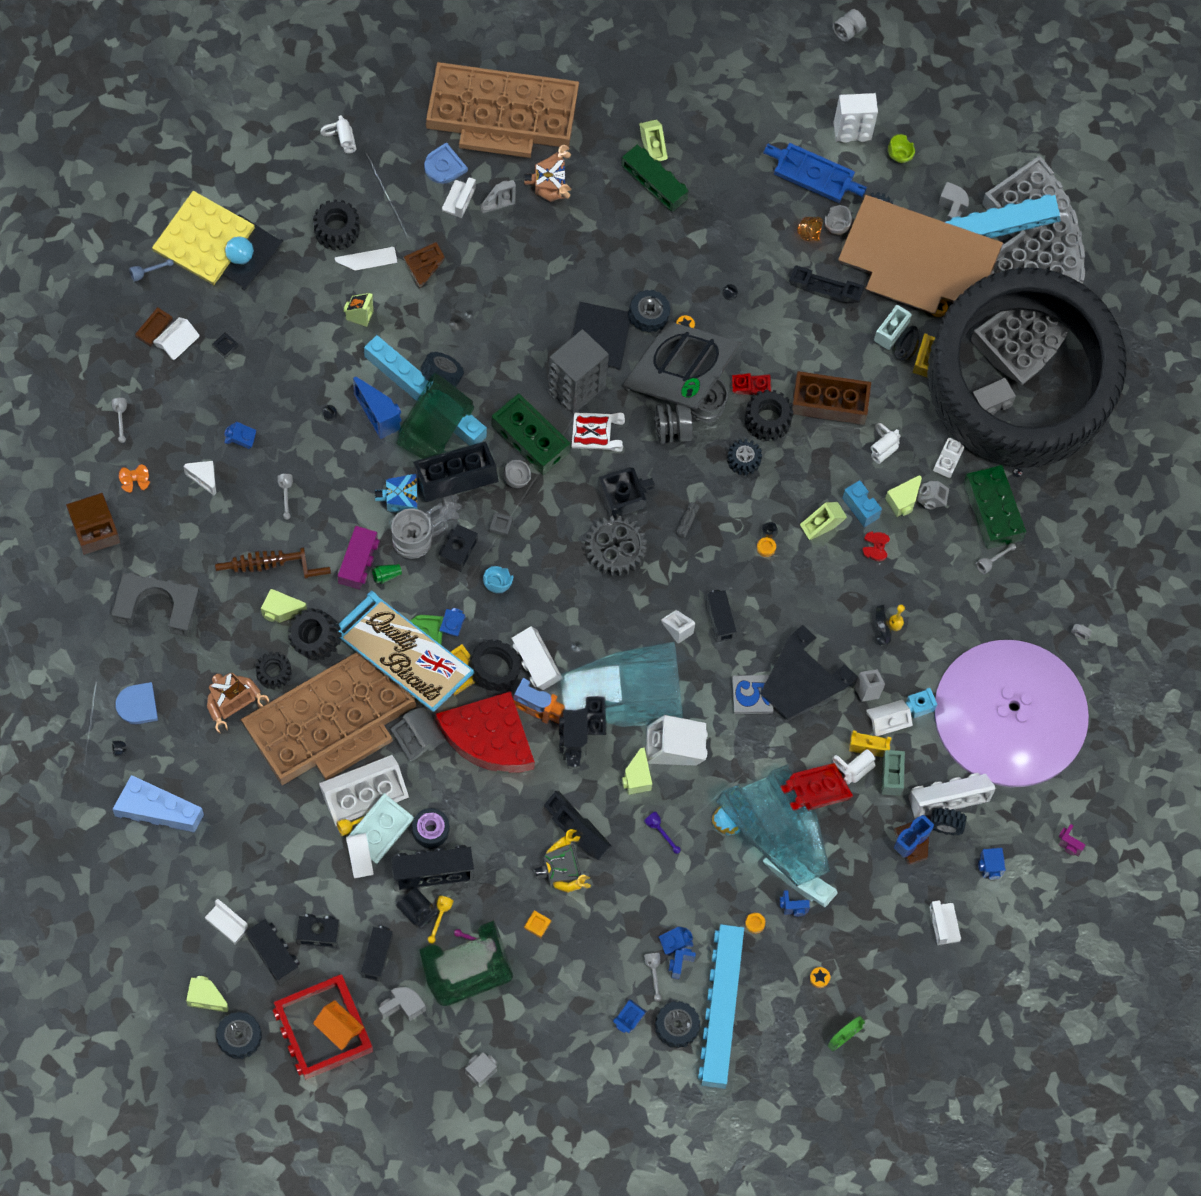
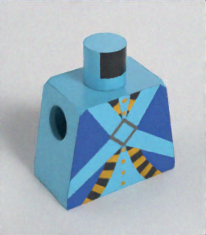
(399, 493)

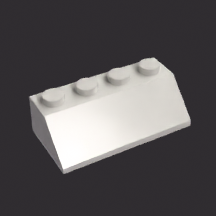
(359, 790)
(951, 795)

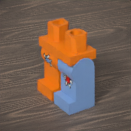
(538, 703)

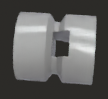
(849, 25)

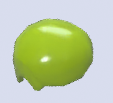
(901, 149)

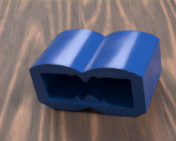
(911, 837)

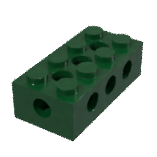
(520, 419)

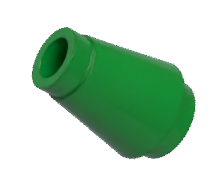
(384, 573)

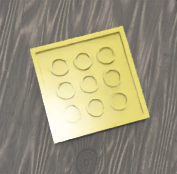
(199, 237)

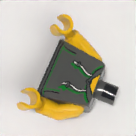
(562, 865)

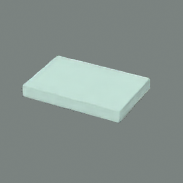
(383, 826)

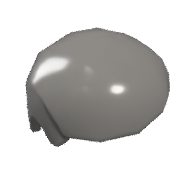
(838, 220)
(516, 474)

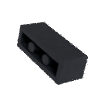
(273, 951)

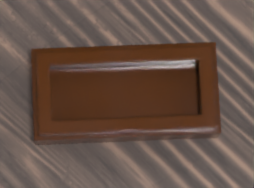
(153, 326)

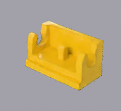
(921, 364)
(874, 744)

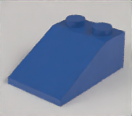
(378, 407)

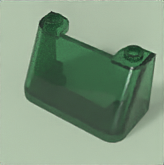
(433, 418)
(467, 967)

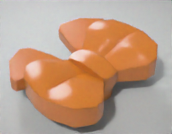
(140, 475)

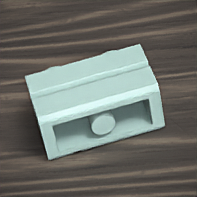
(892, 327)

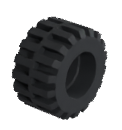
(336, 212)
(775, 403)
(304, 624)

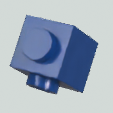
(992, 863)

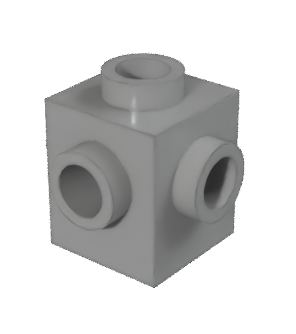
(933, 494)

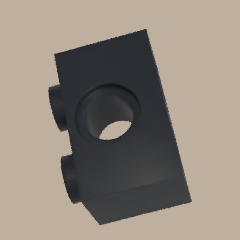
(457, 558)
(327, 938)

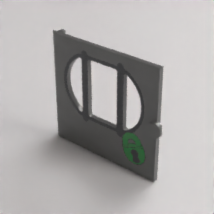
(673, 387)

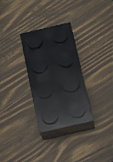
(456, 471)
(432, 868)

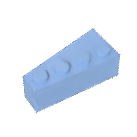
(151, 804)

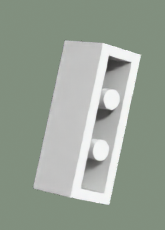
(536, 658)

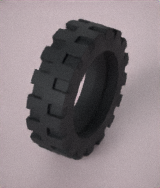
(499, 649)

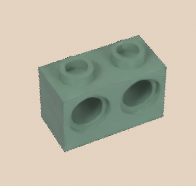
(893, 772)

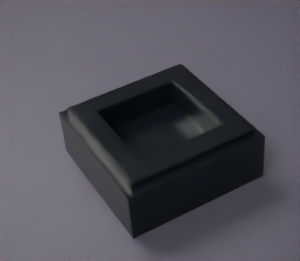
(225, 345)

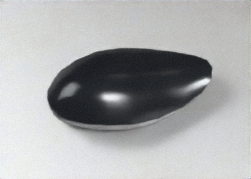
(907, 343)
(883, 626)

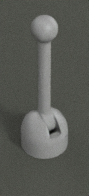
(119, 405)
(285, 481)
(985, 564)
(652, 961)

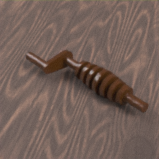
(273, 559)

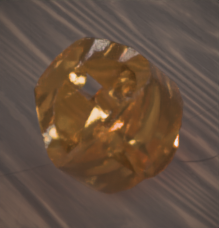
(810, 228)

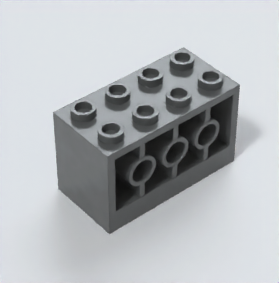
(577, 372)

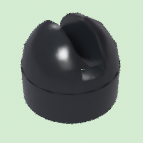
(728, 294)
(327, 415)
(771, 527)
(117, 748)

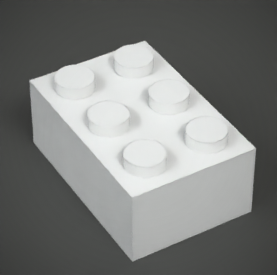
(855, 117)

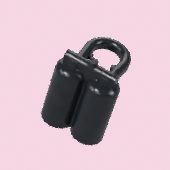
(417, 908)

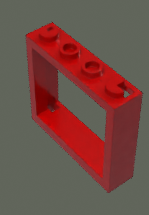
(294, 1050)

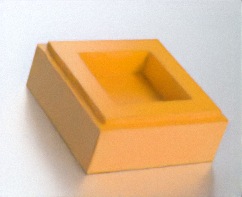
(537, 924)

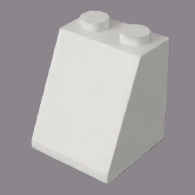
(676, 741)

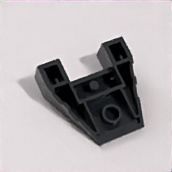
(800, 681)

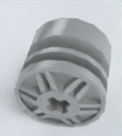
(411, 533)

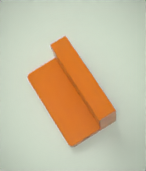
(337, 1024)

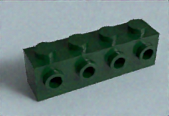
(655, 178)

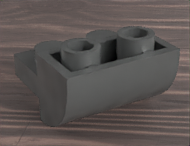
(417, 733)

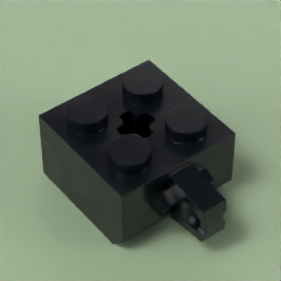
(624, 491)
(573, 737)

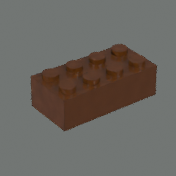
(831, 398)

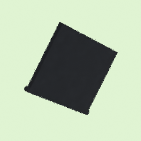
(264, 248)
(605, 326)

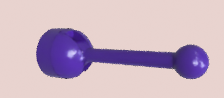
(654, 821)

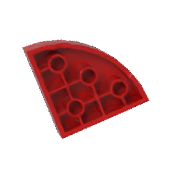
(488, 734)

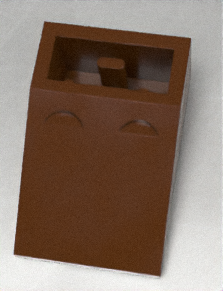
(93, 523)

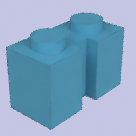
(858, 502)

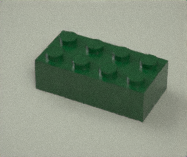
(994, 507)

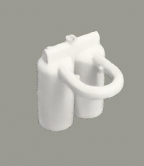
(345, 134)
(886, 445)
(857, 768)

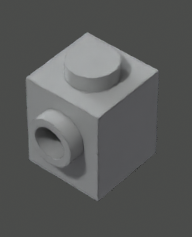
(869, 685)
(481, 1068)

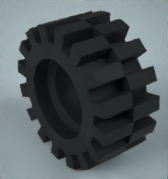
(268, 660)

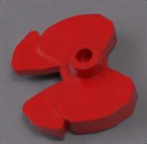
(879, 540)

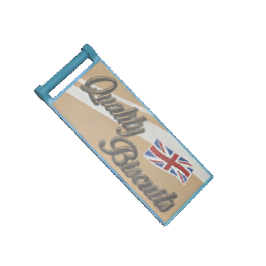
(404, 652)

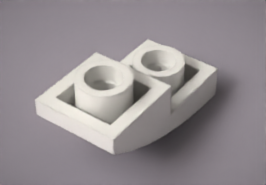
(949, 458)
(359, 855)

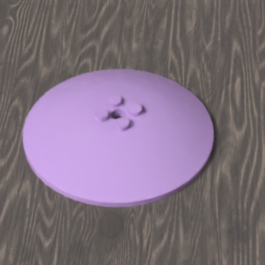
(1007, 744)

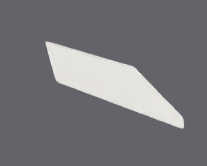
(368, 259)

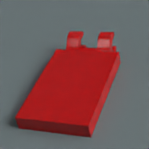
(817, 787)

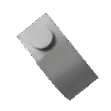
(955, 199)
(403, 999)

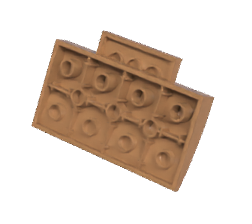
(501, 109)
(916, 255)
(328, 720)

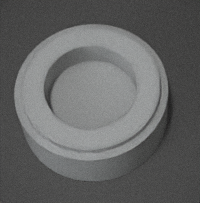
(1081, 631)

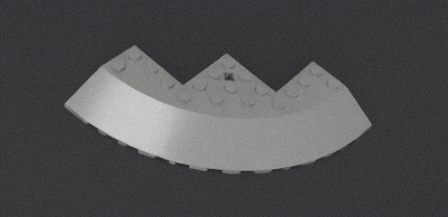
(1022, 339)

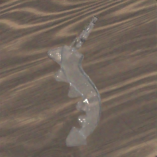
(447, 512)

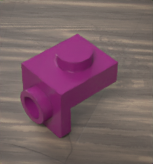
(1070, 844)

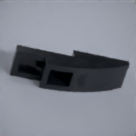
(568, 818)

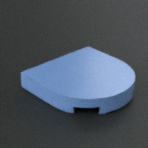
(444, 165)
(137, 704)

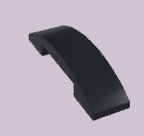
(826, 287)

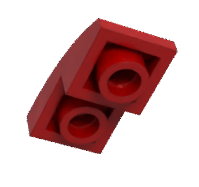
(750, 385)

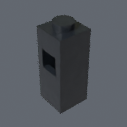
(720, 615)
(377, 953)

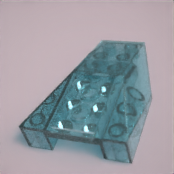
(636, 683)
(782, 835)

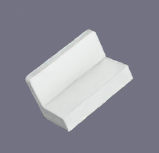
(459, 197)
(177, 338)
(890, 717)
(227, 922)
(944, 923)

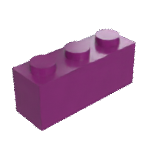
(358, 557)

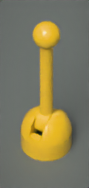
(897, 619)
(345, 826)
(443, 904)

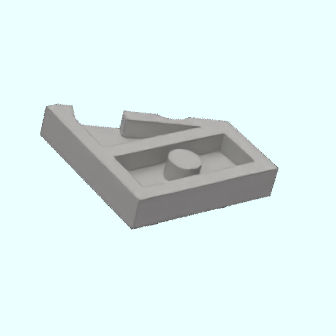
(501, 196)

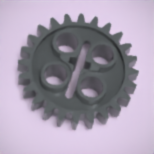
(609, 531)

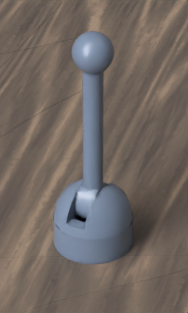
(137, 272)

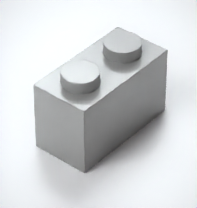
(995, 396)

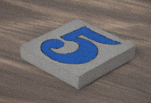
(747, 695)

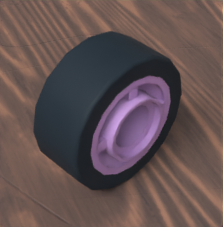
(430, 817)

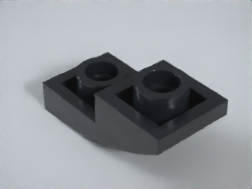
(596, 715)

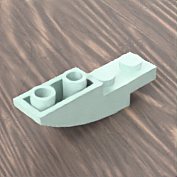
(812, 890)

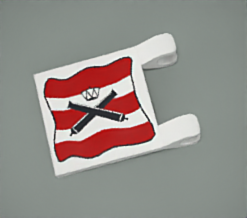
(594, 431)

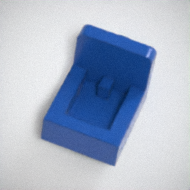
(240, 435)
(452, 622)
(797, 908)
(676, 939)
(676, 964)
(629, 1017)

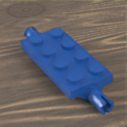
(814, 172)

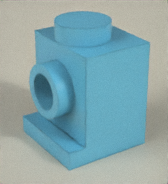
(928, 706)

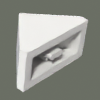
(203, 474)
(678, 625)

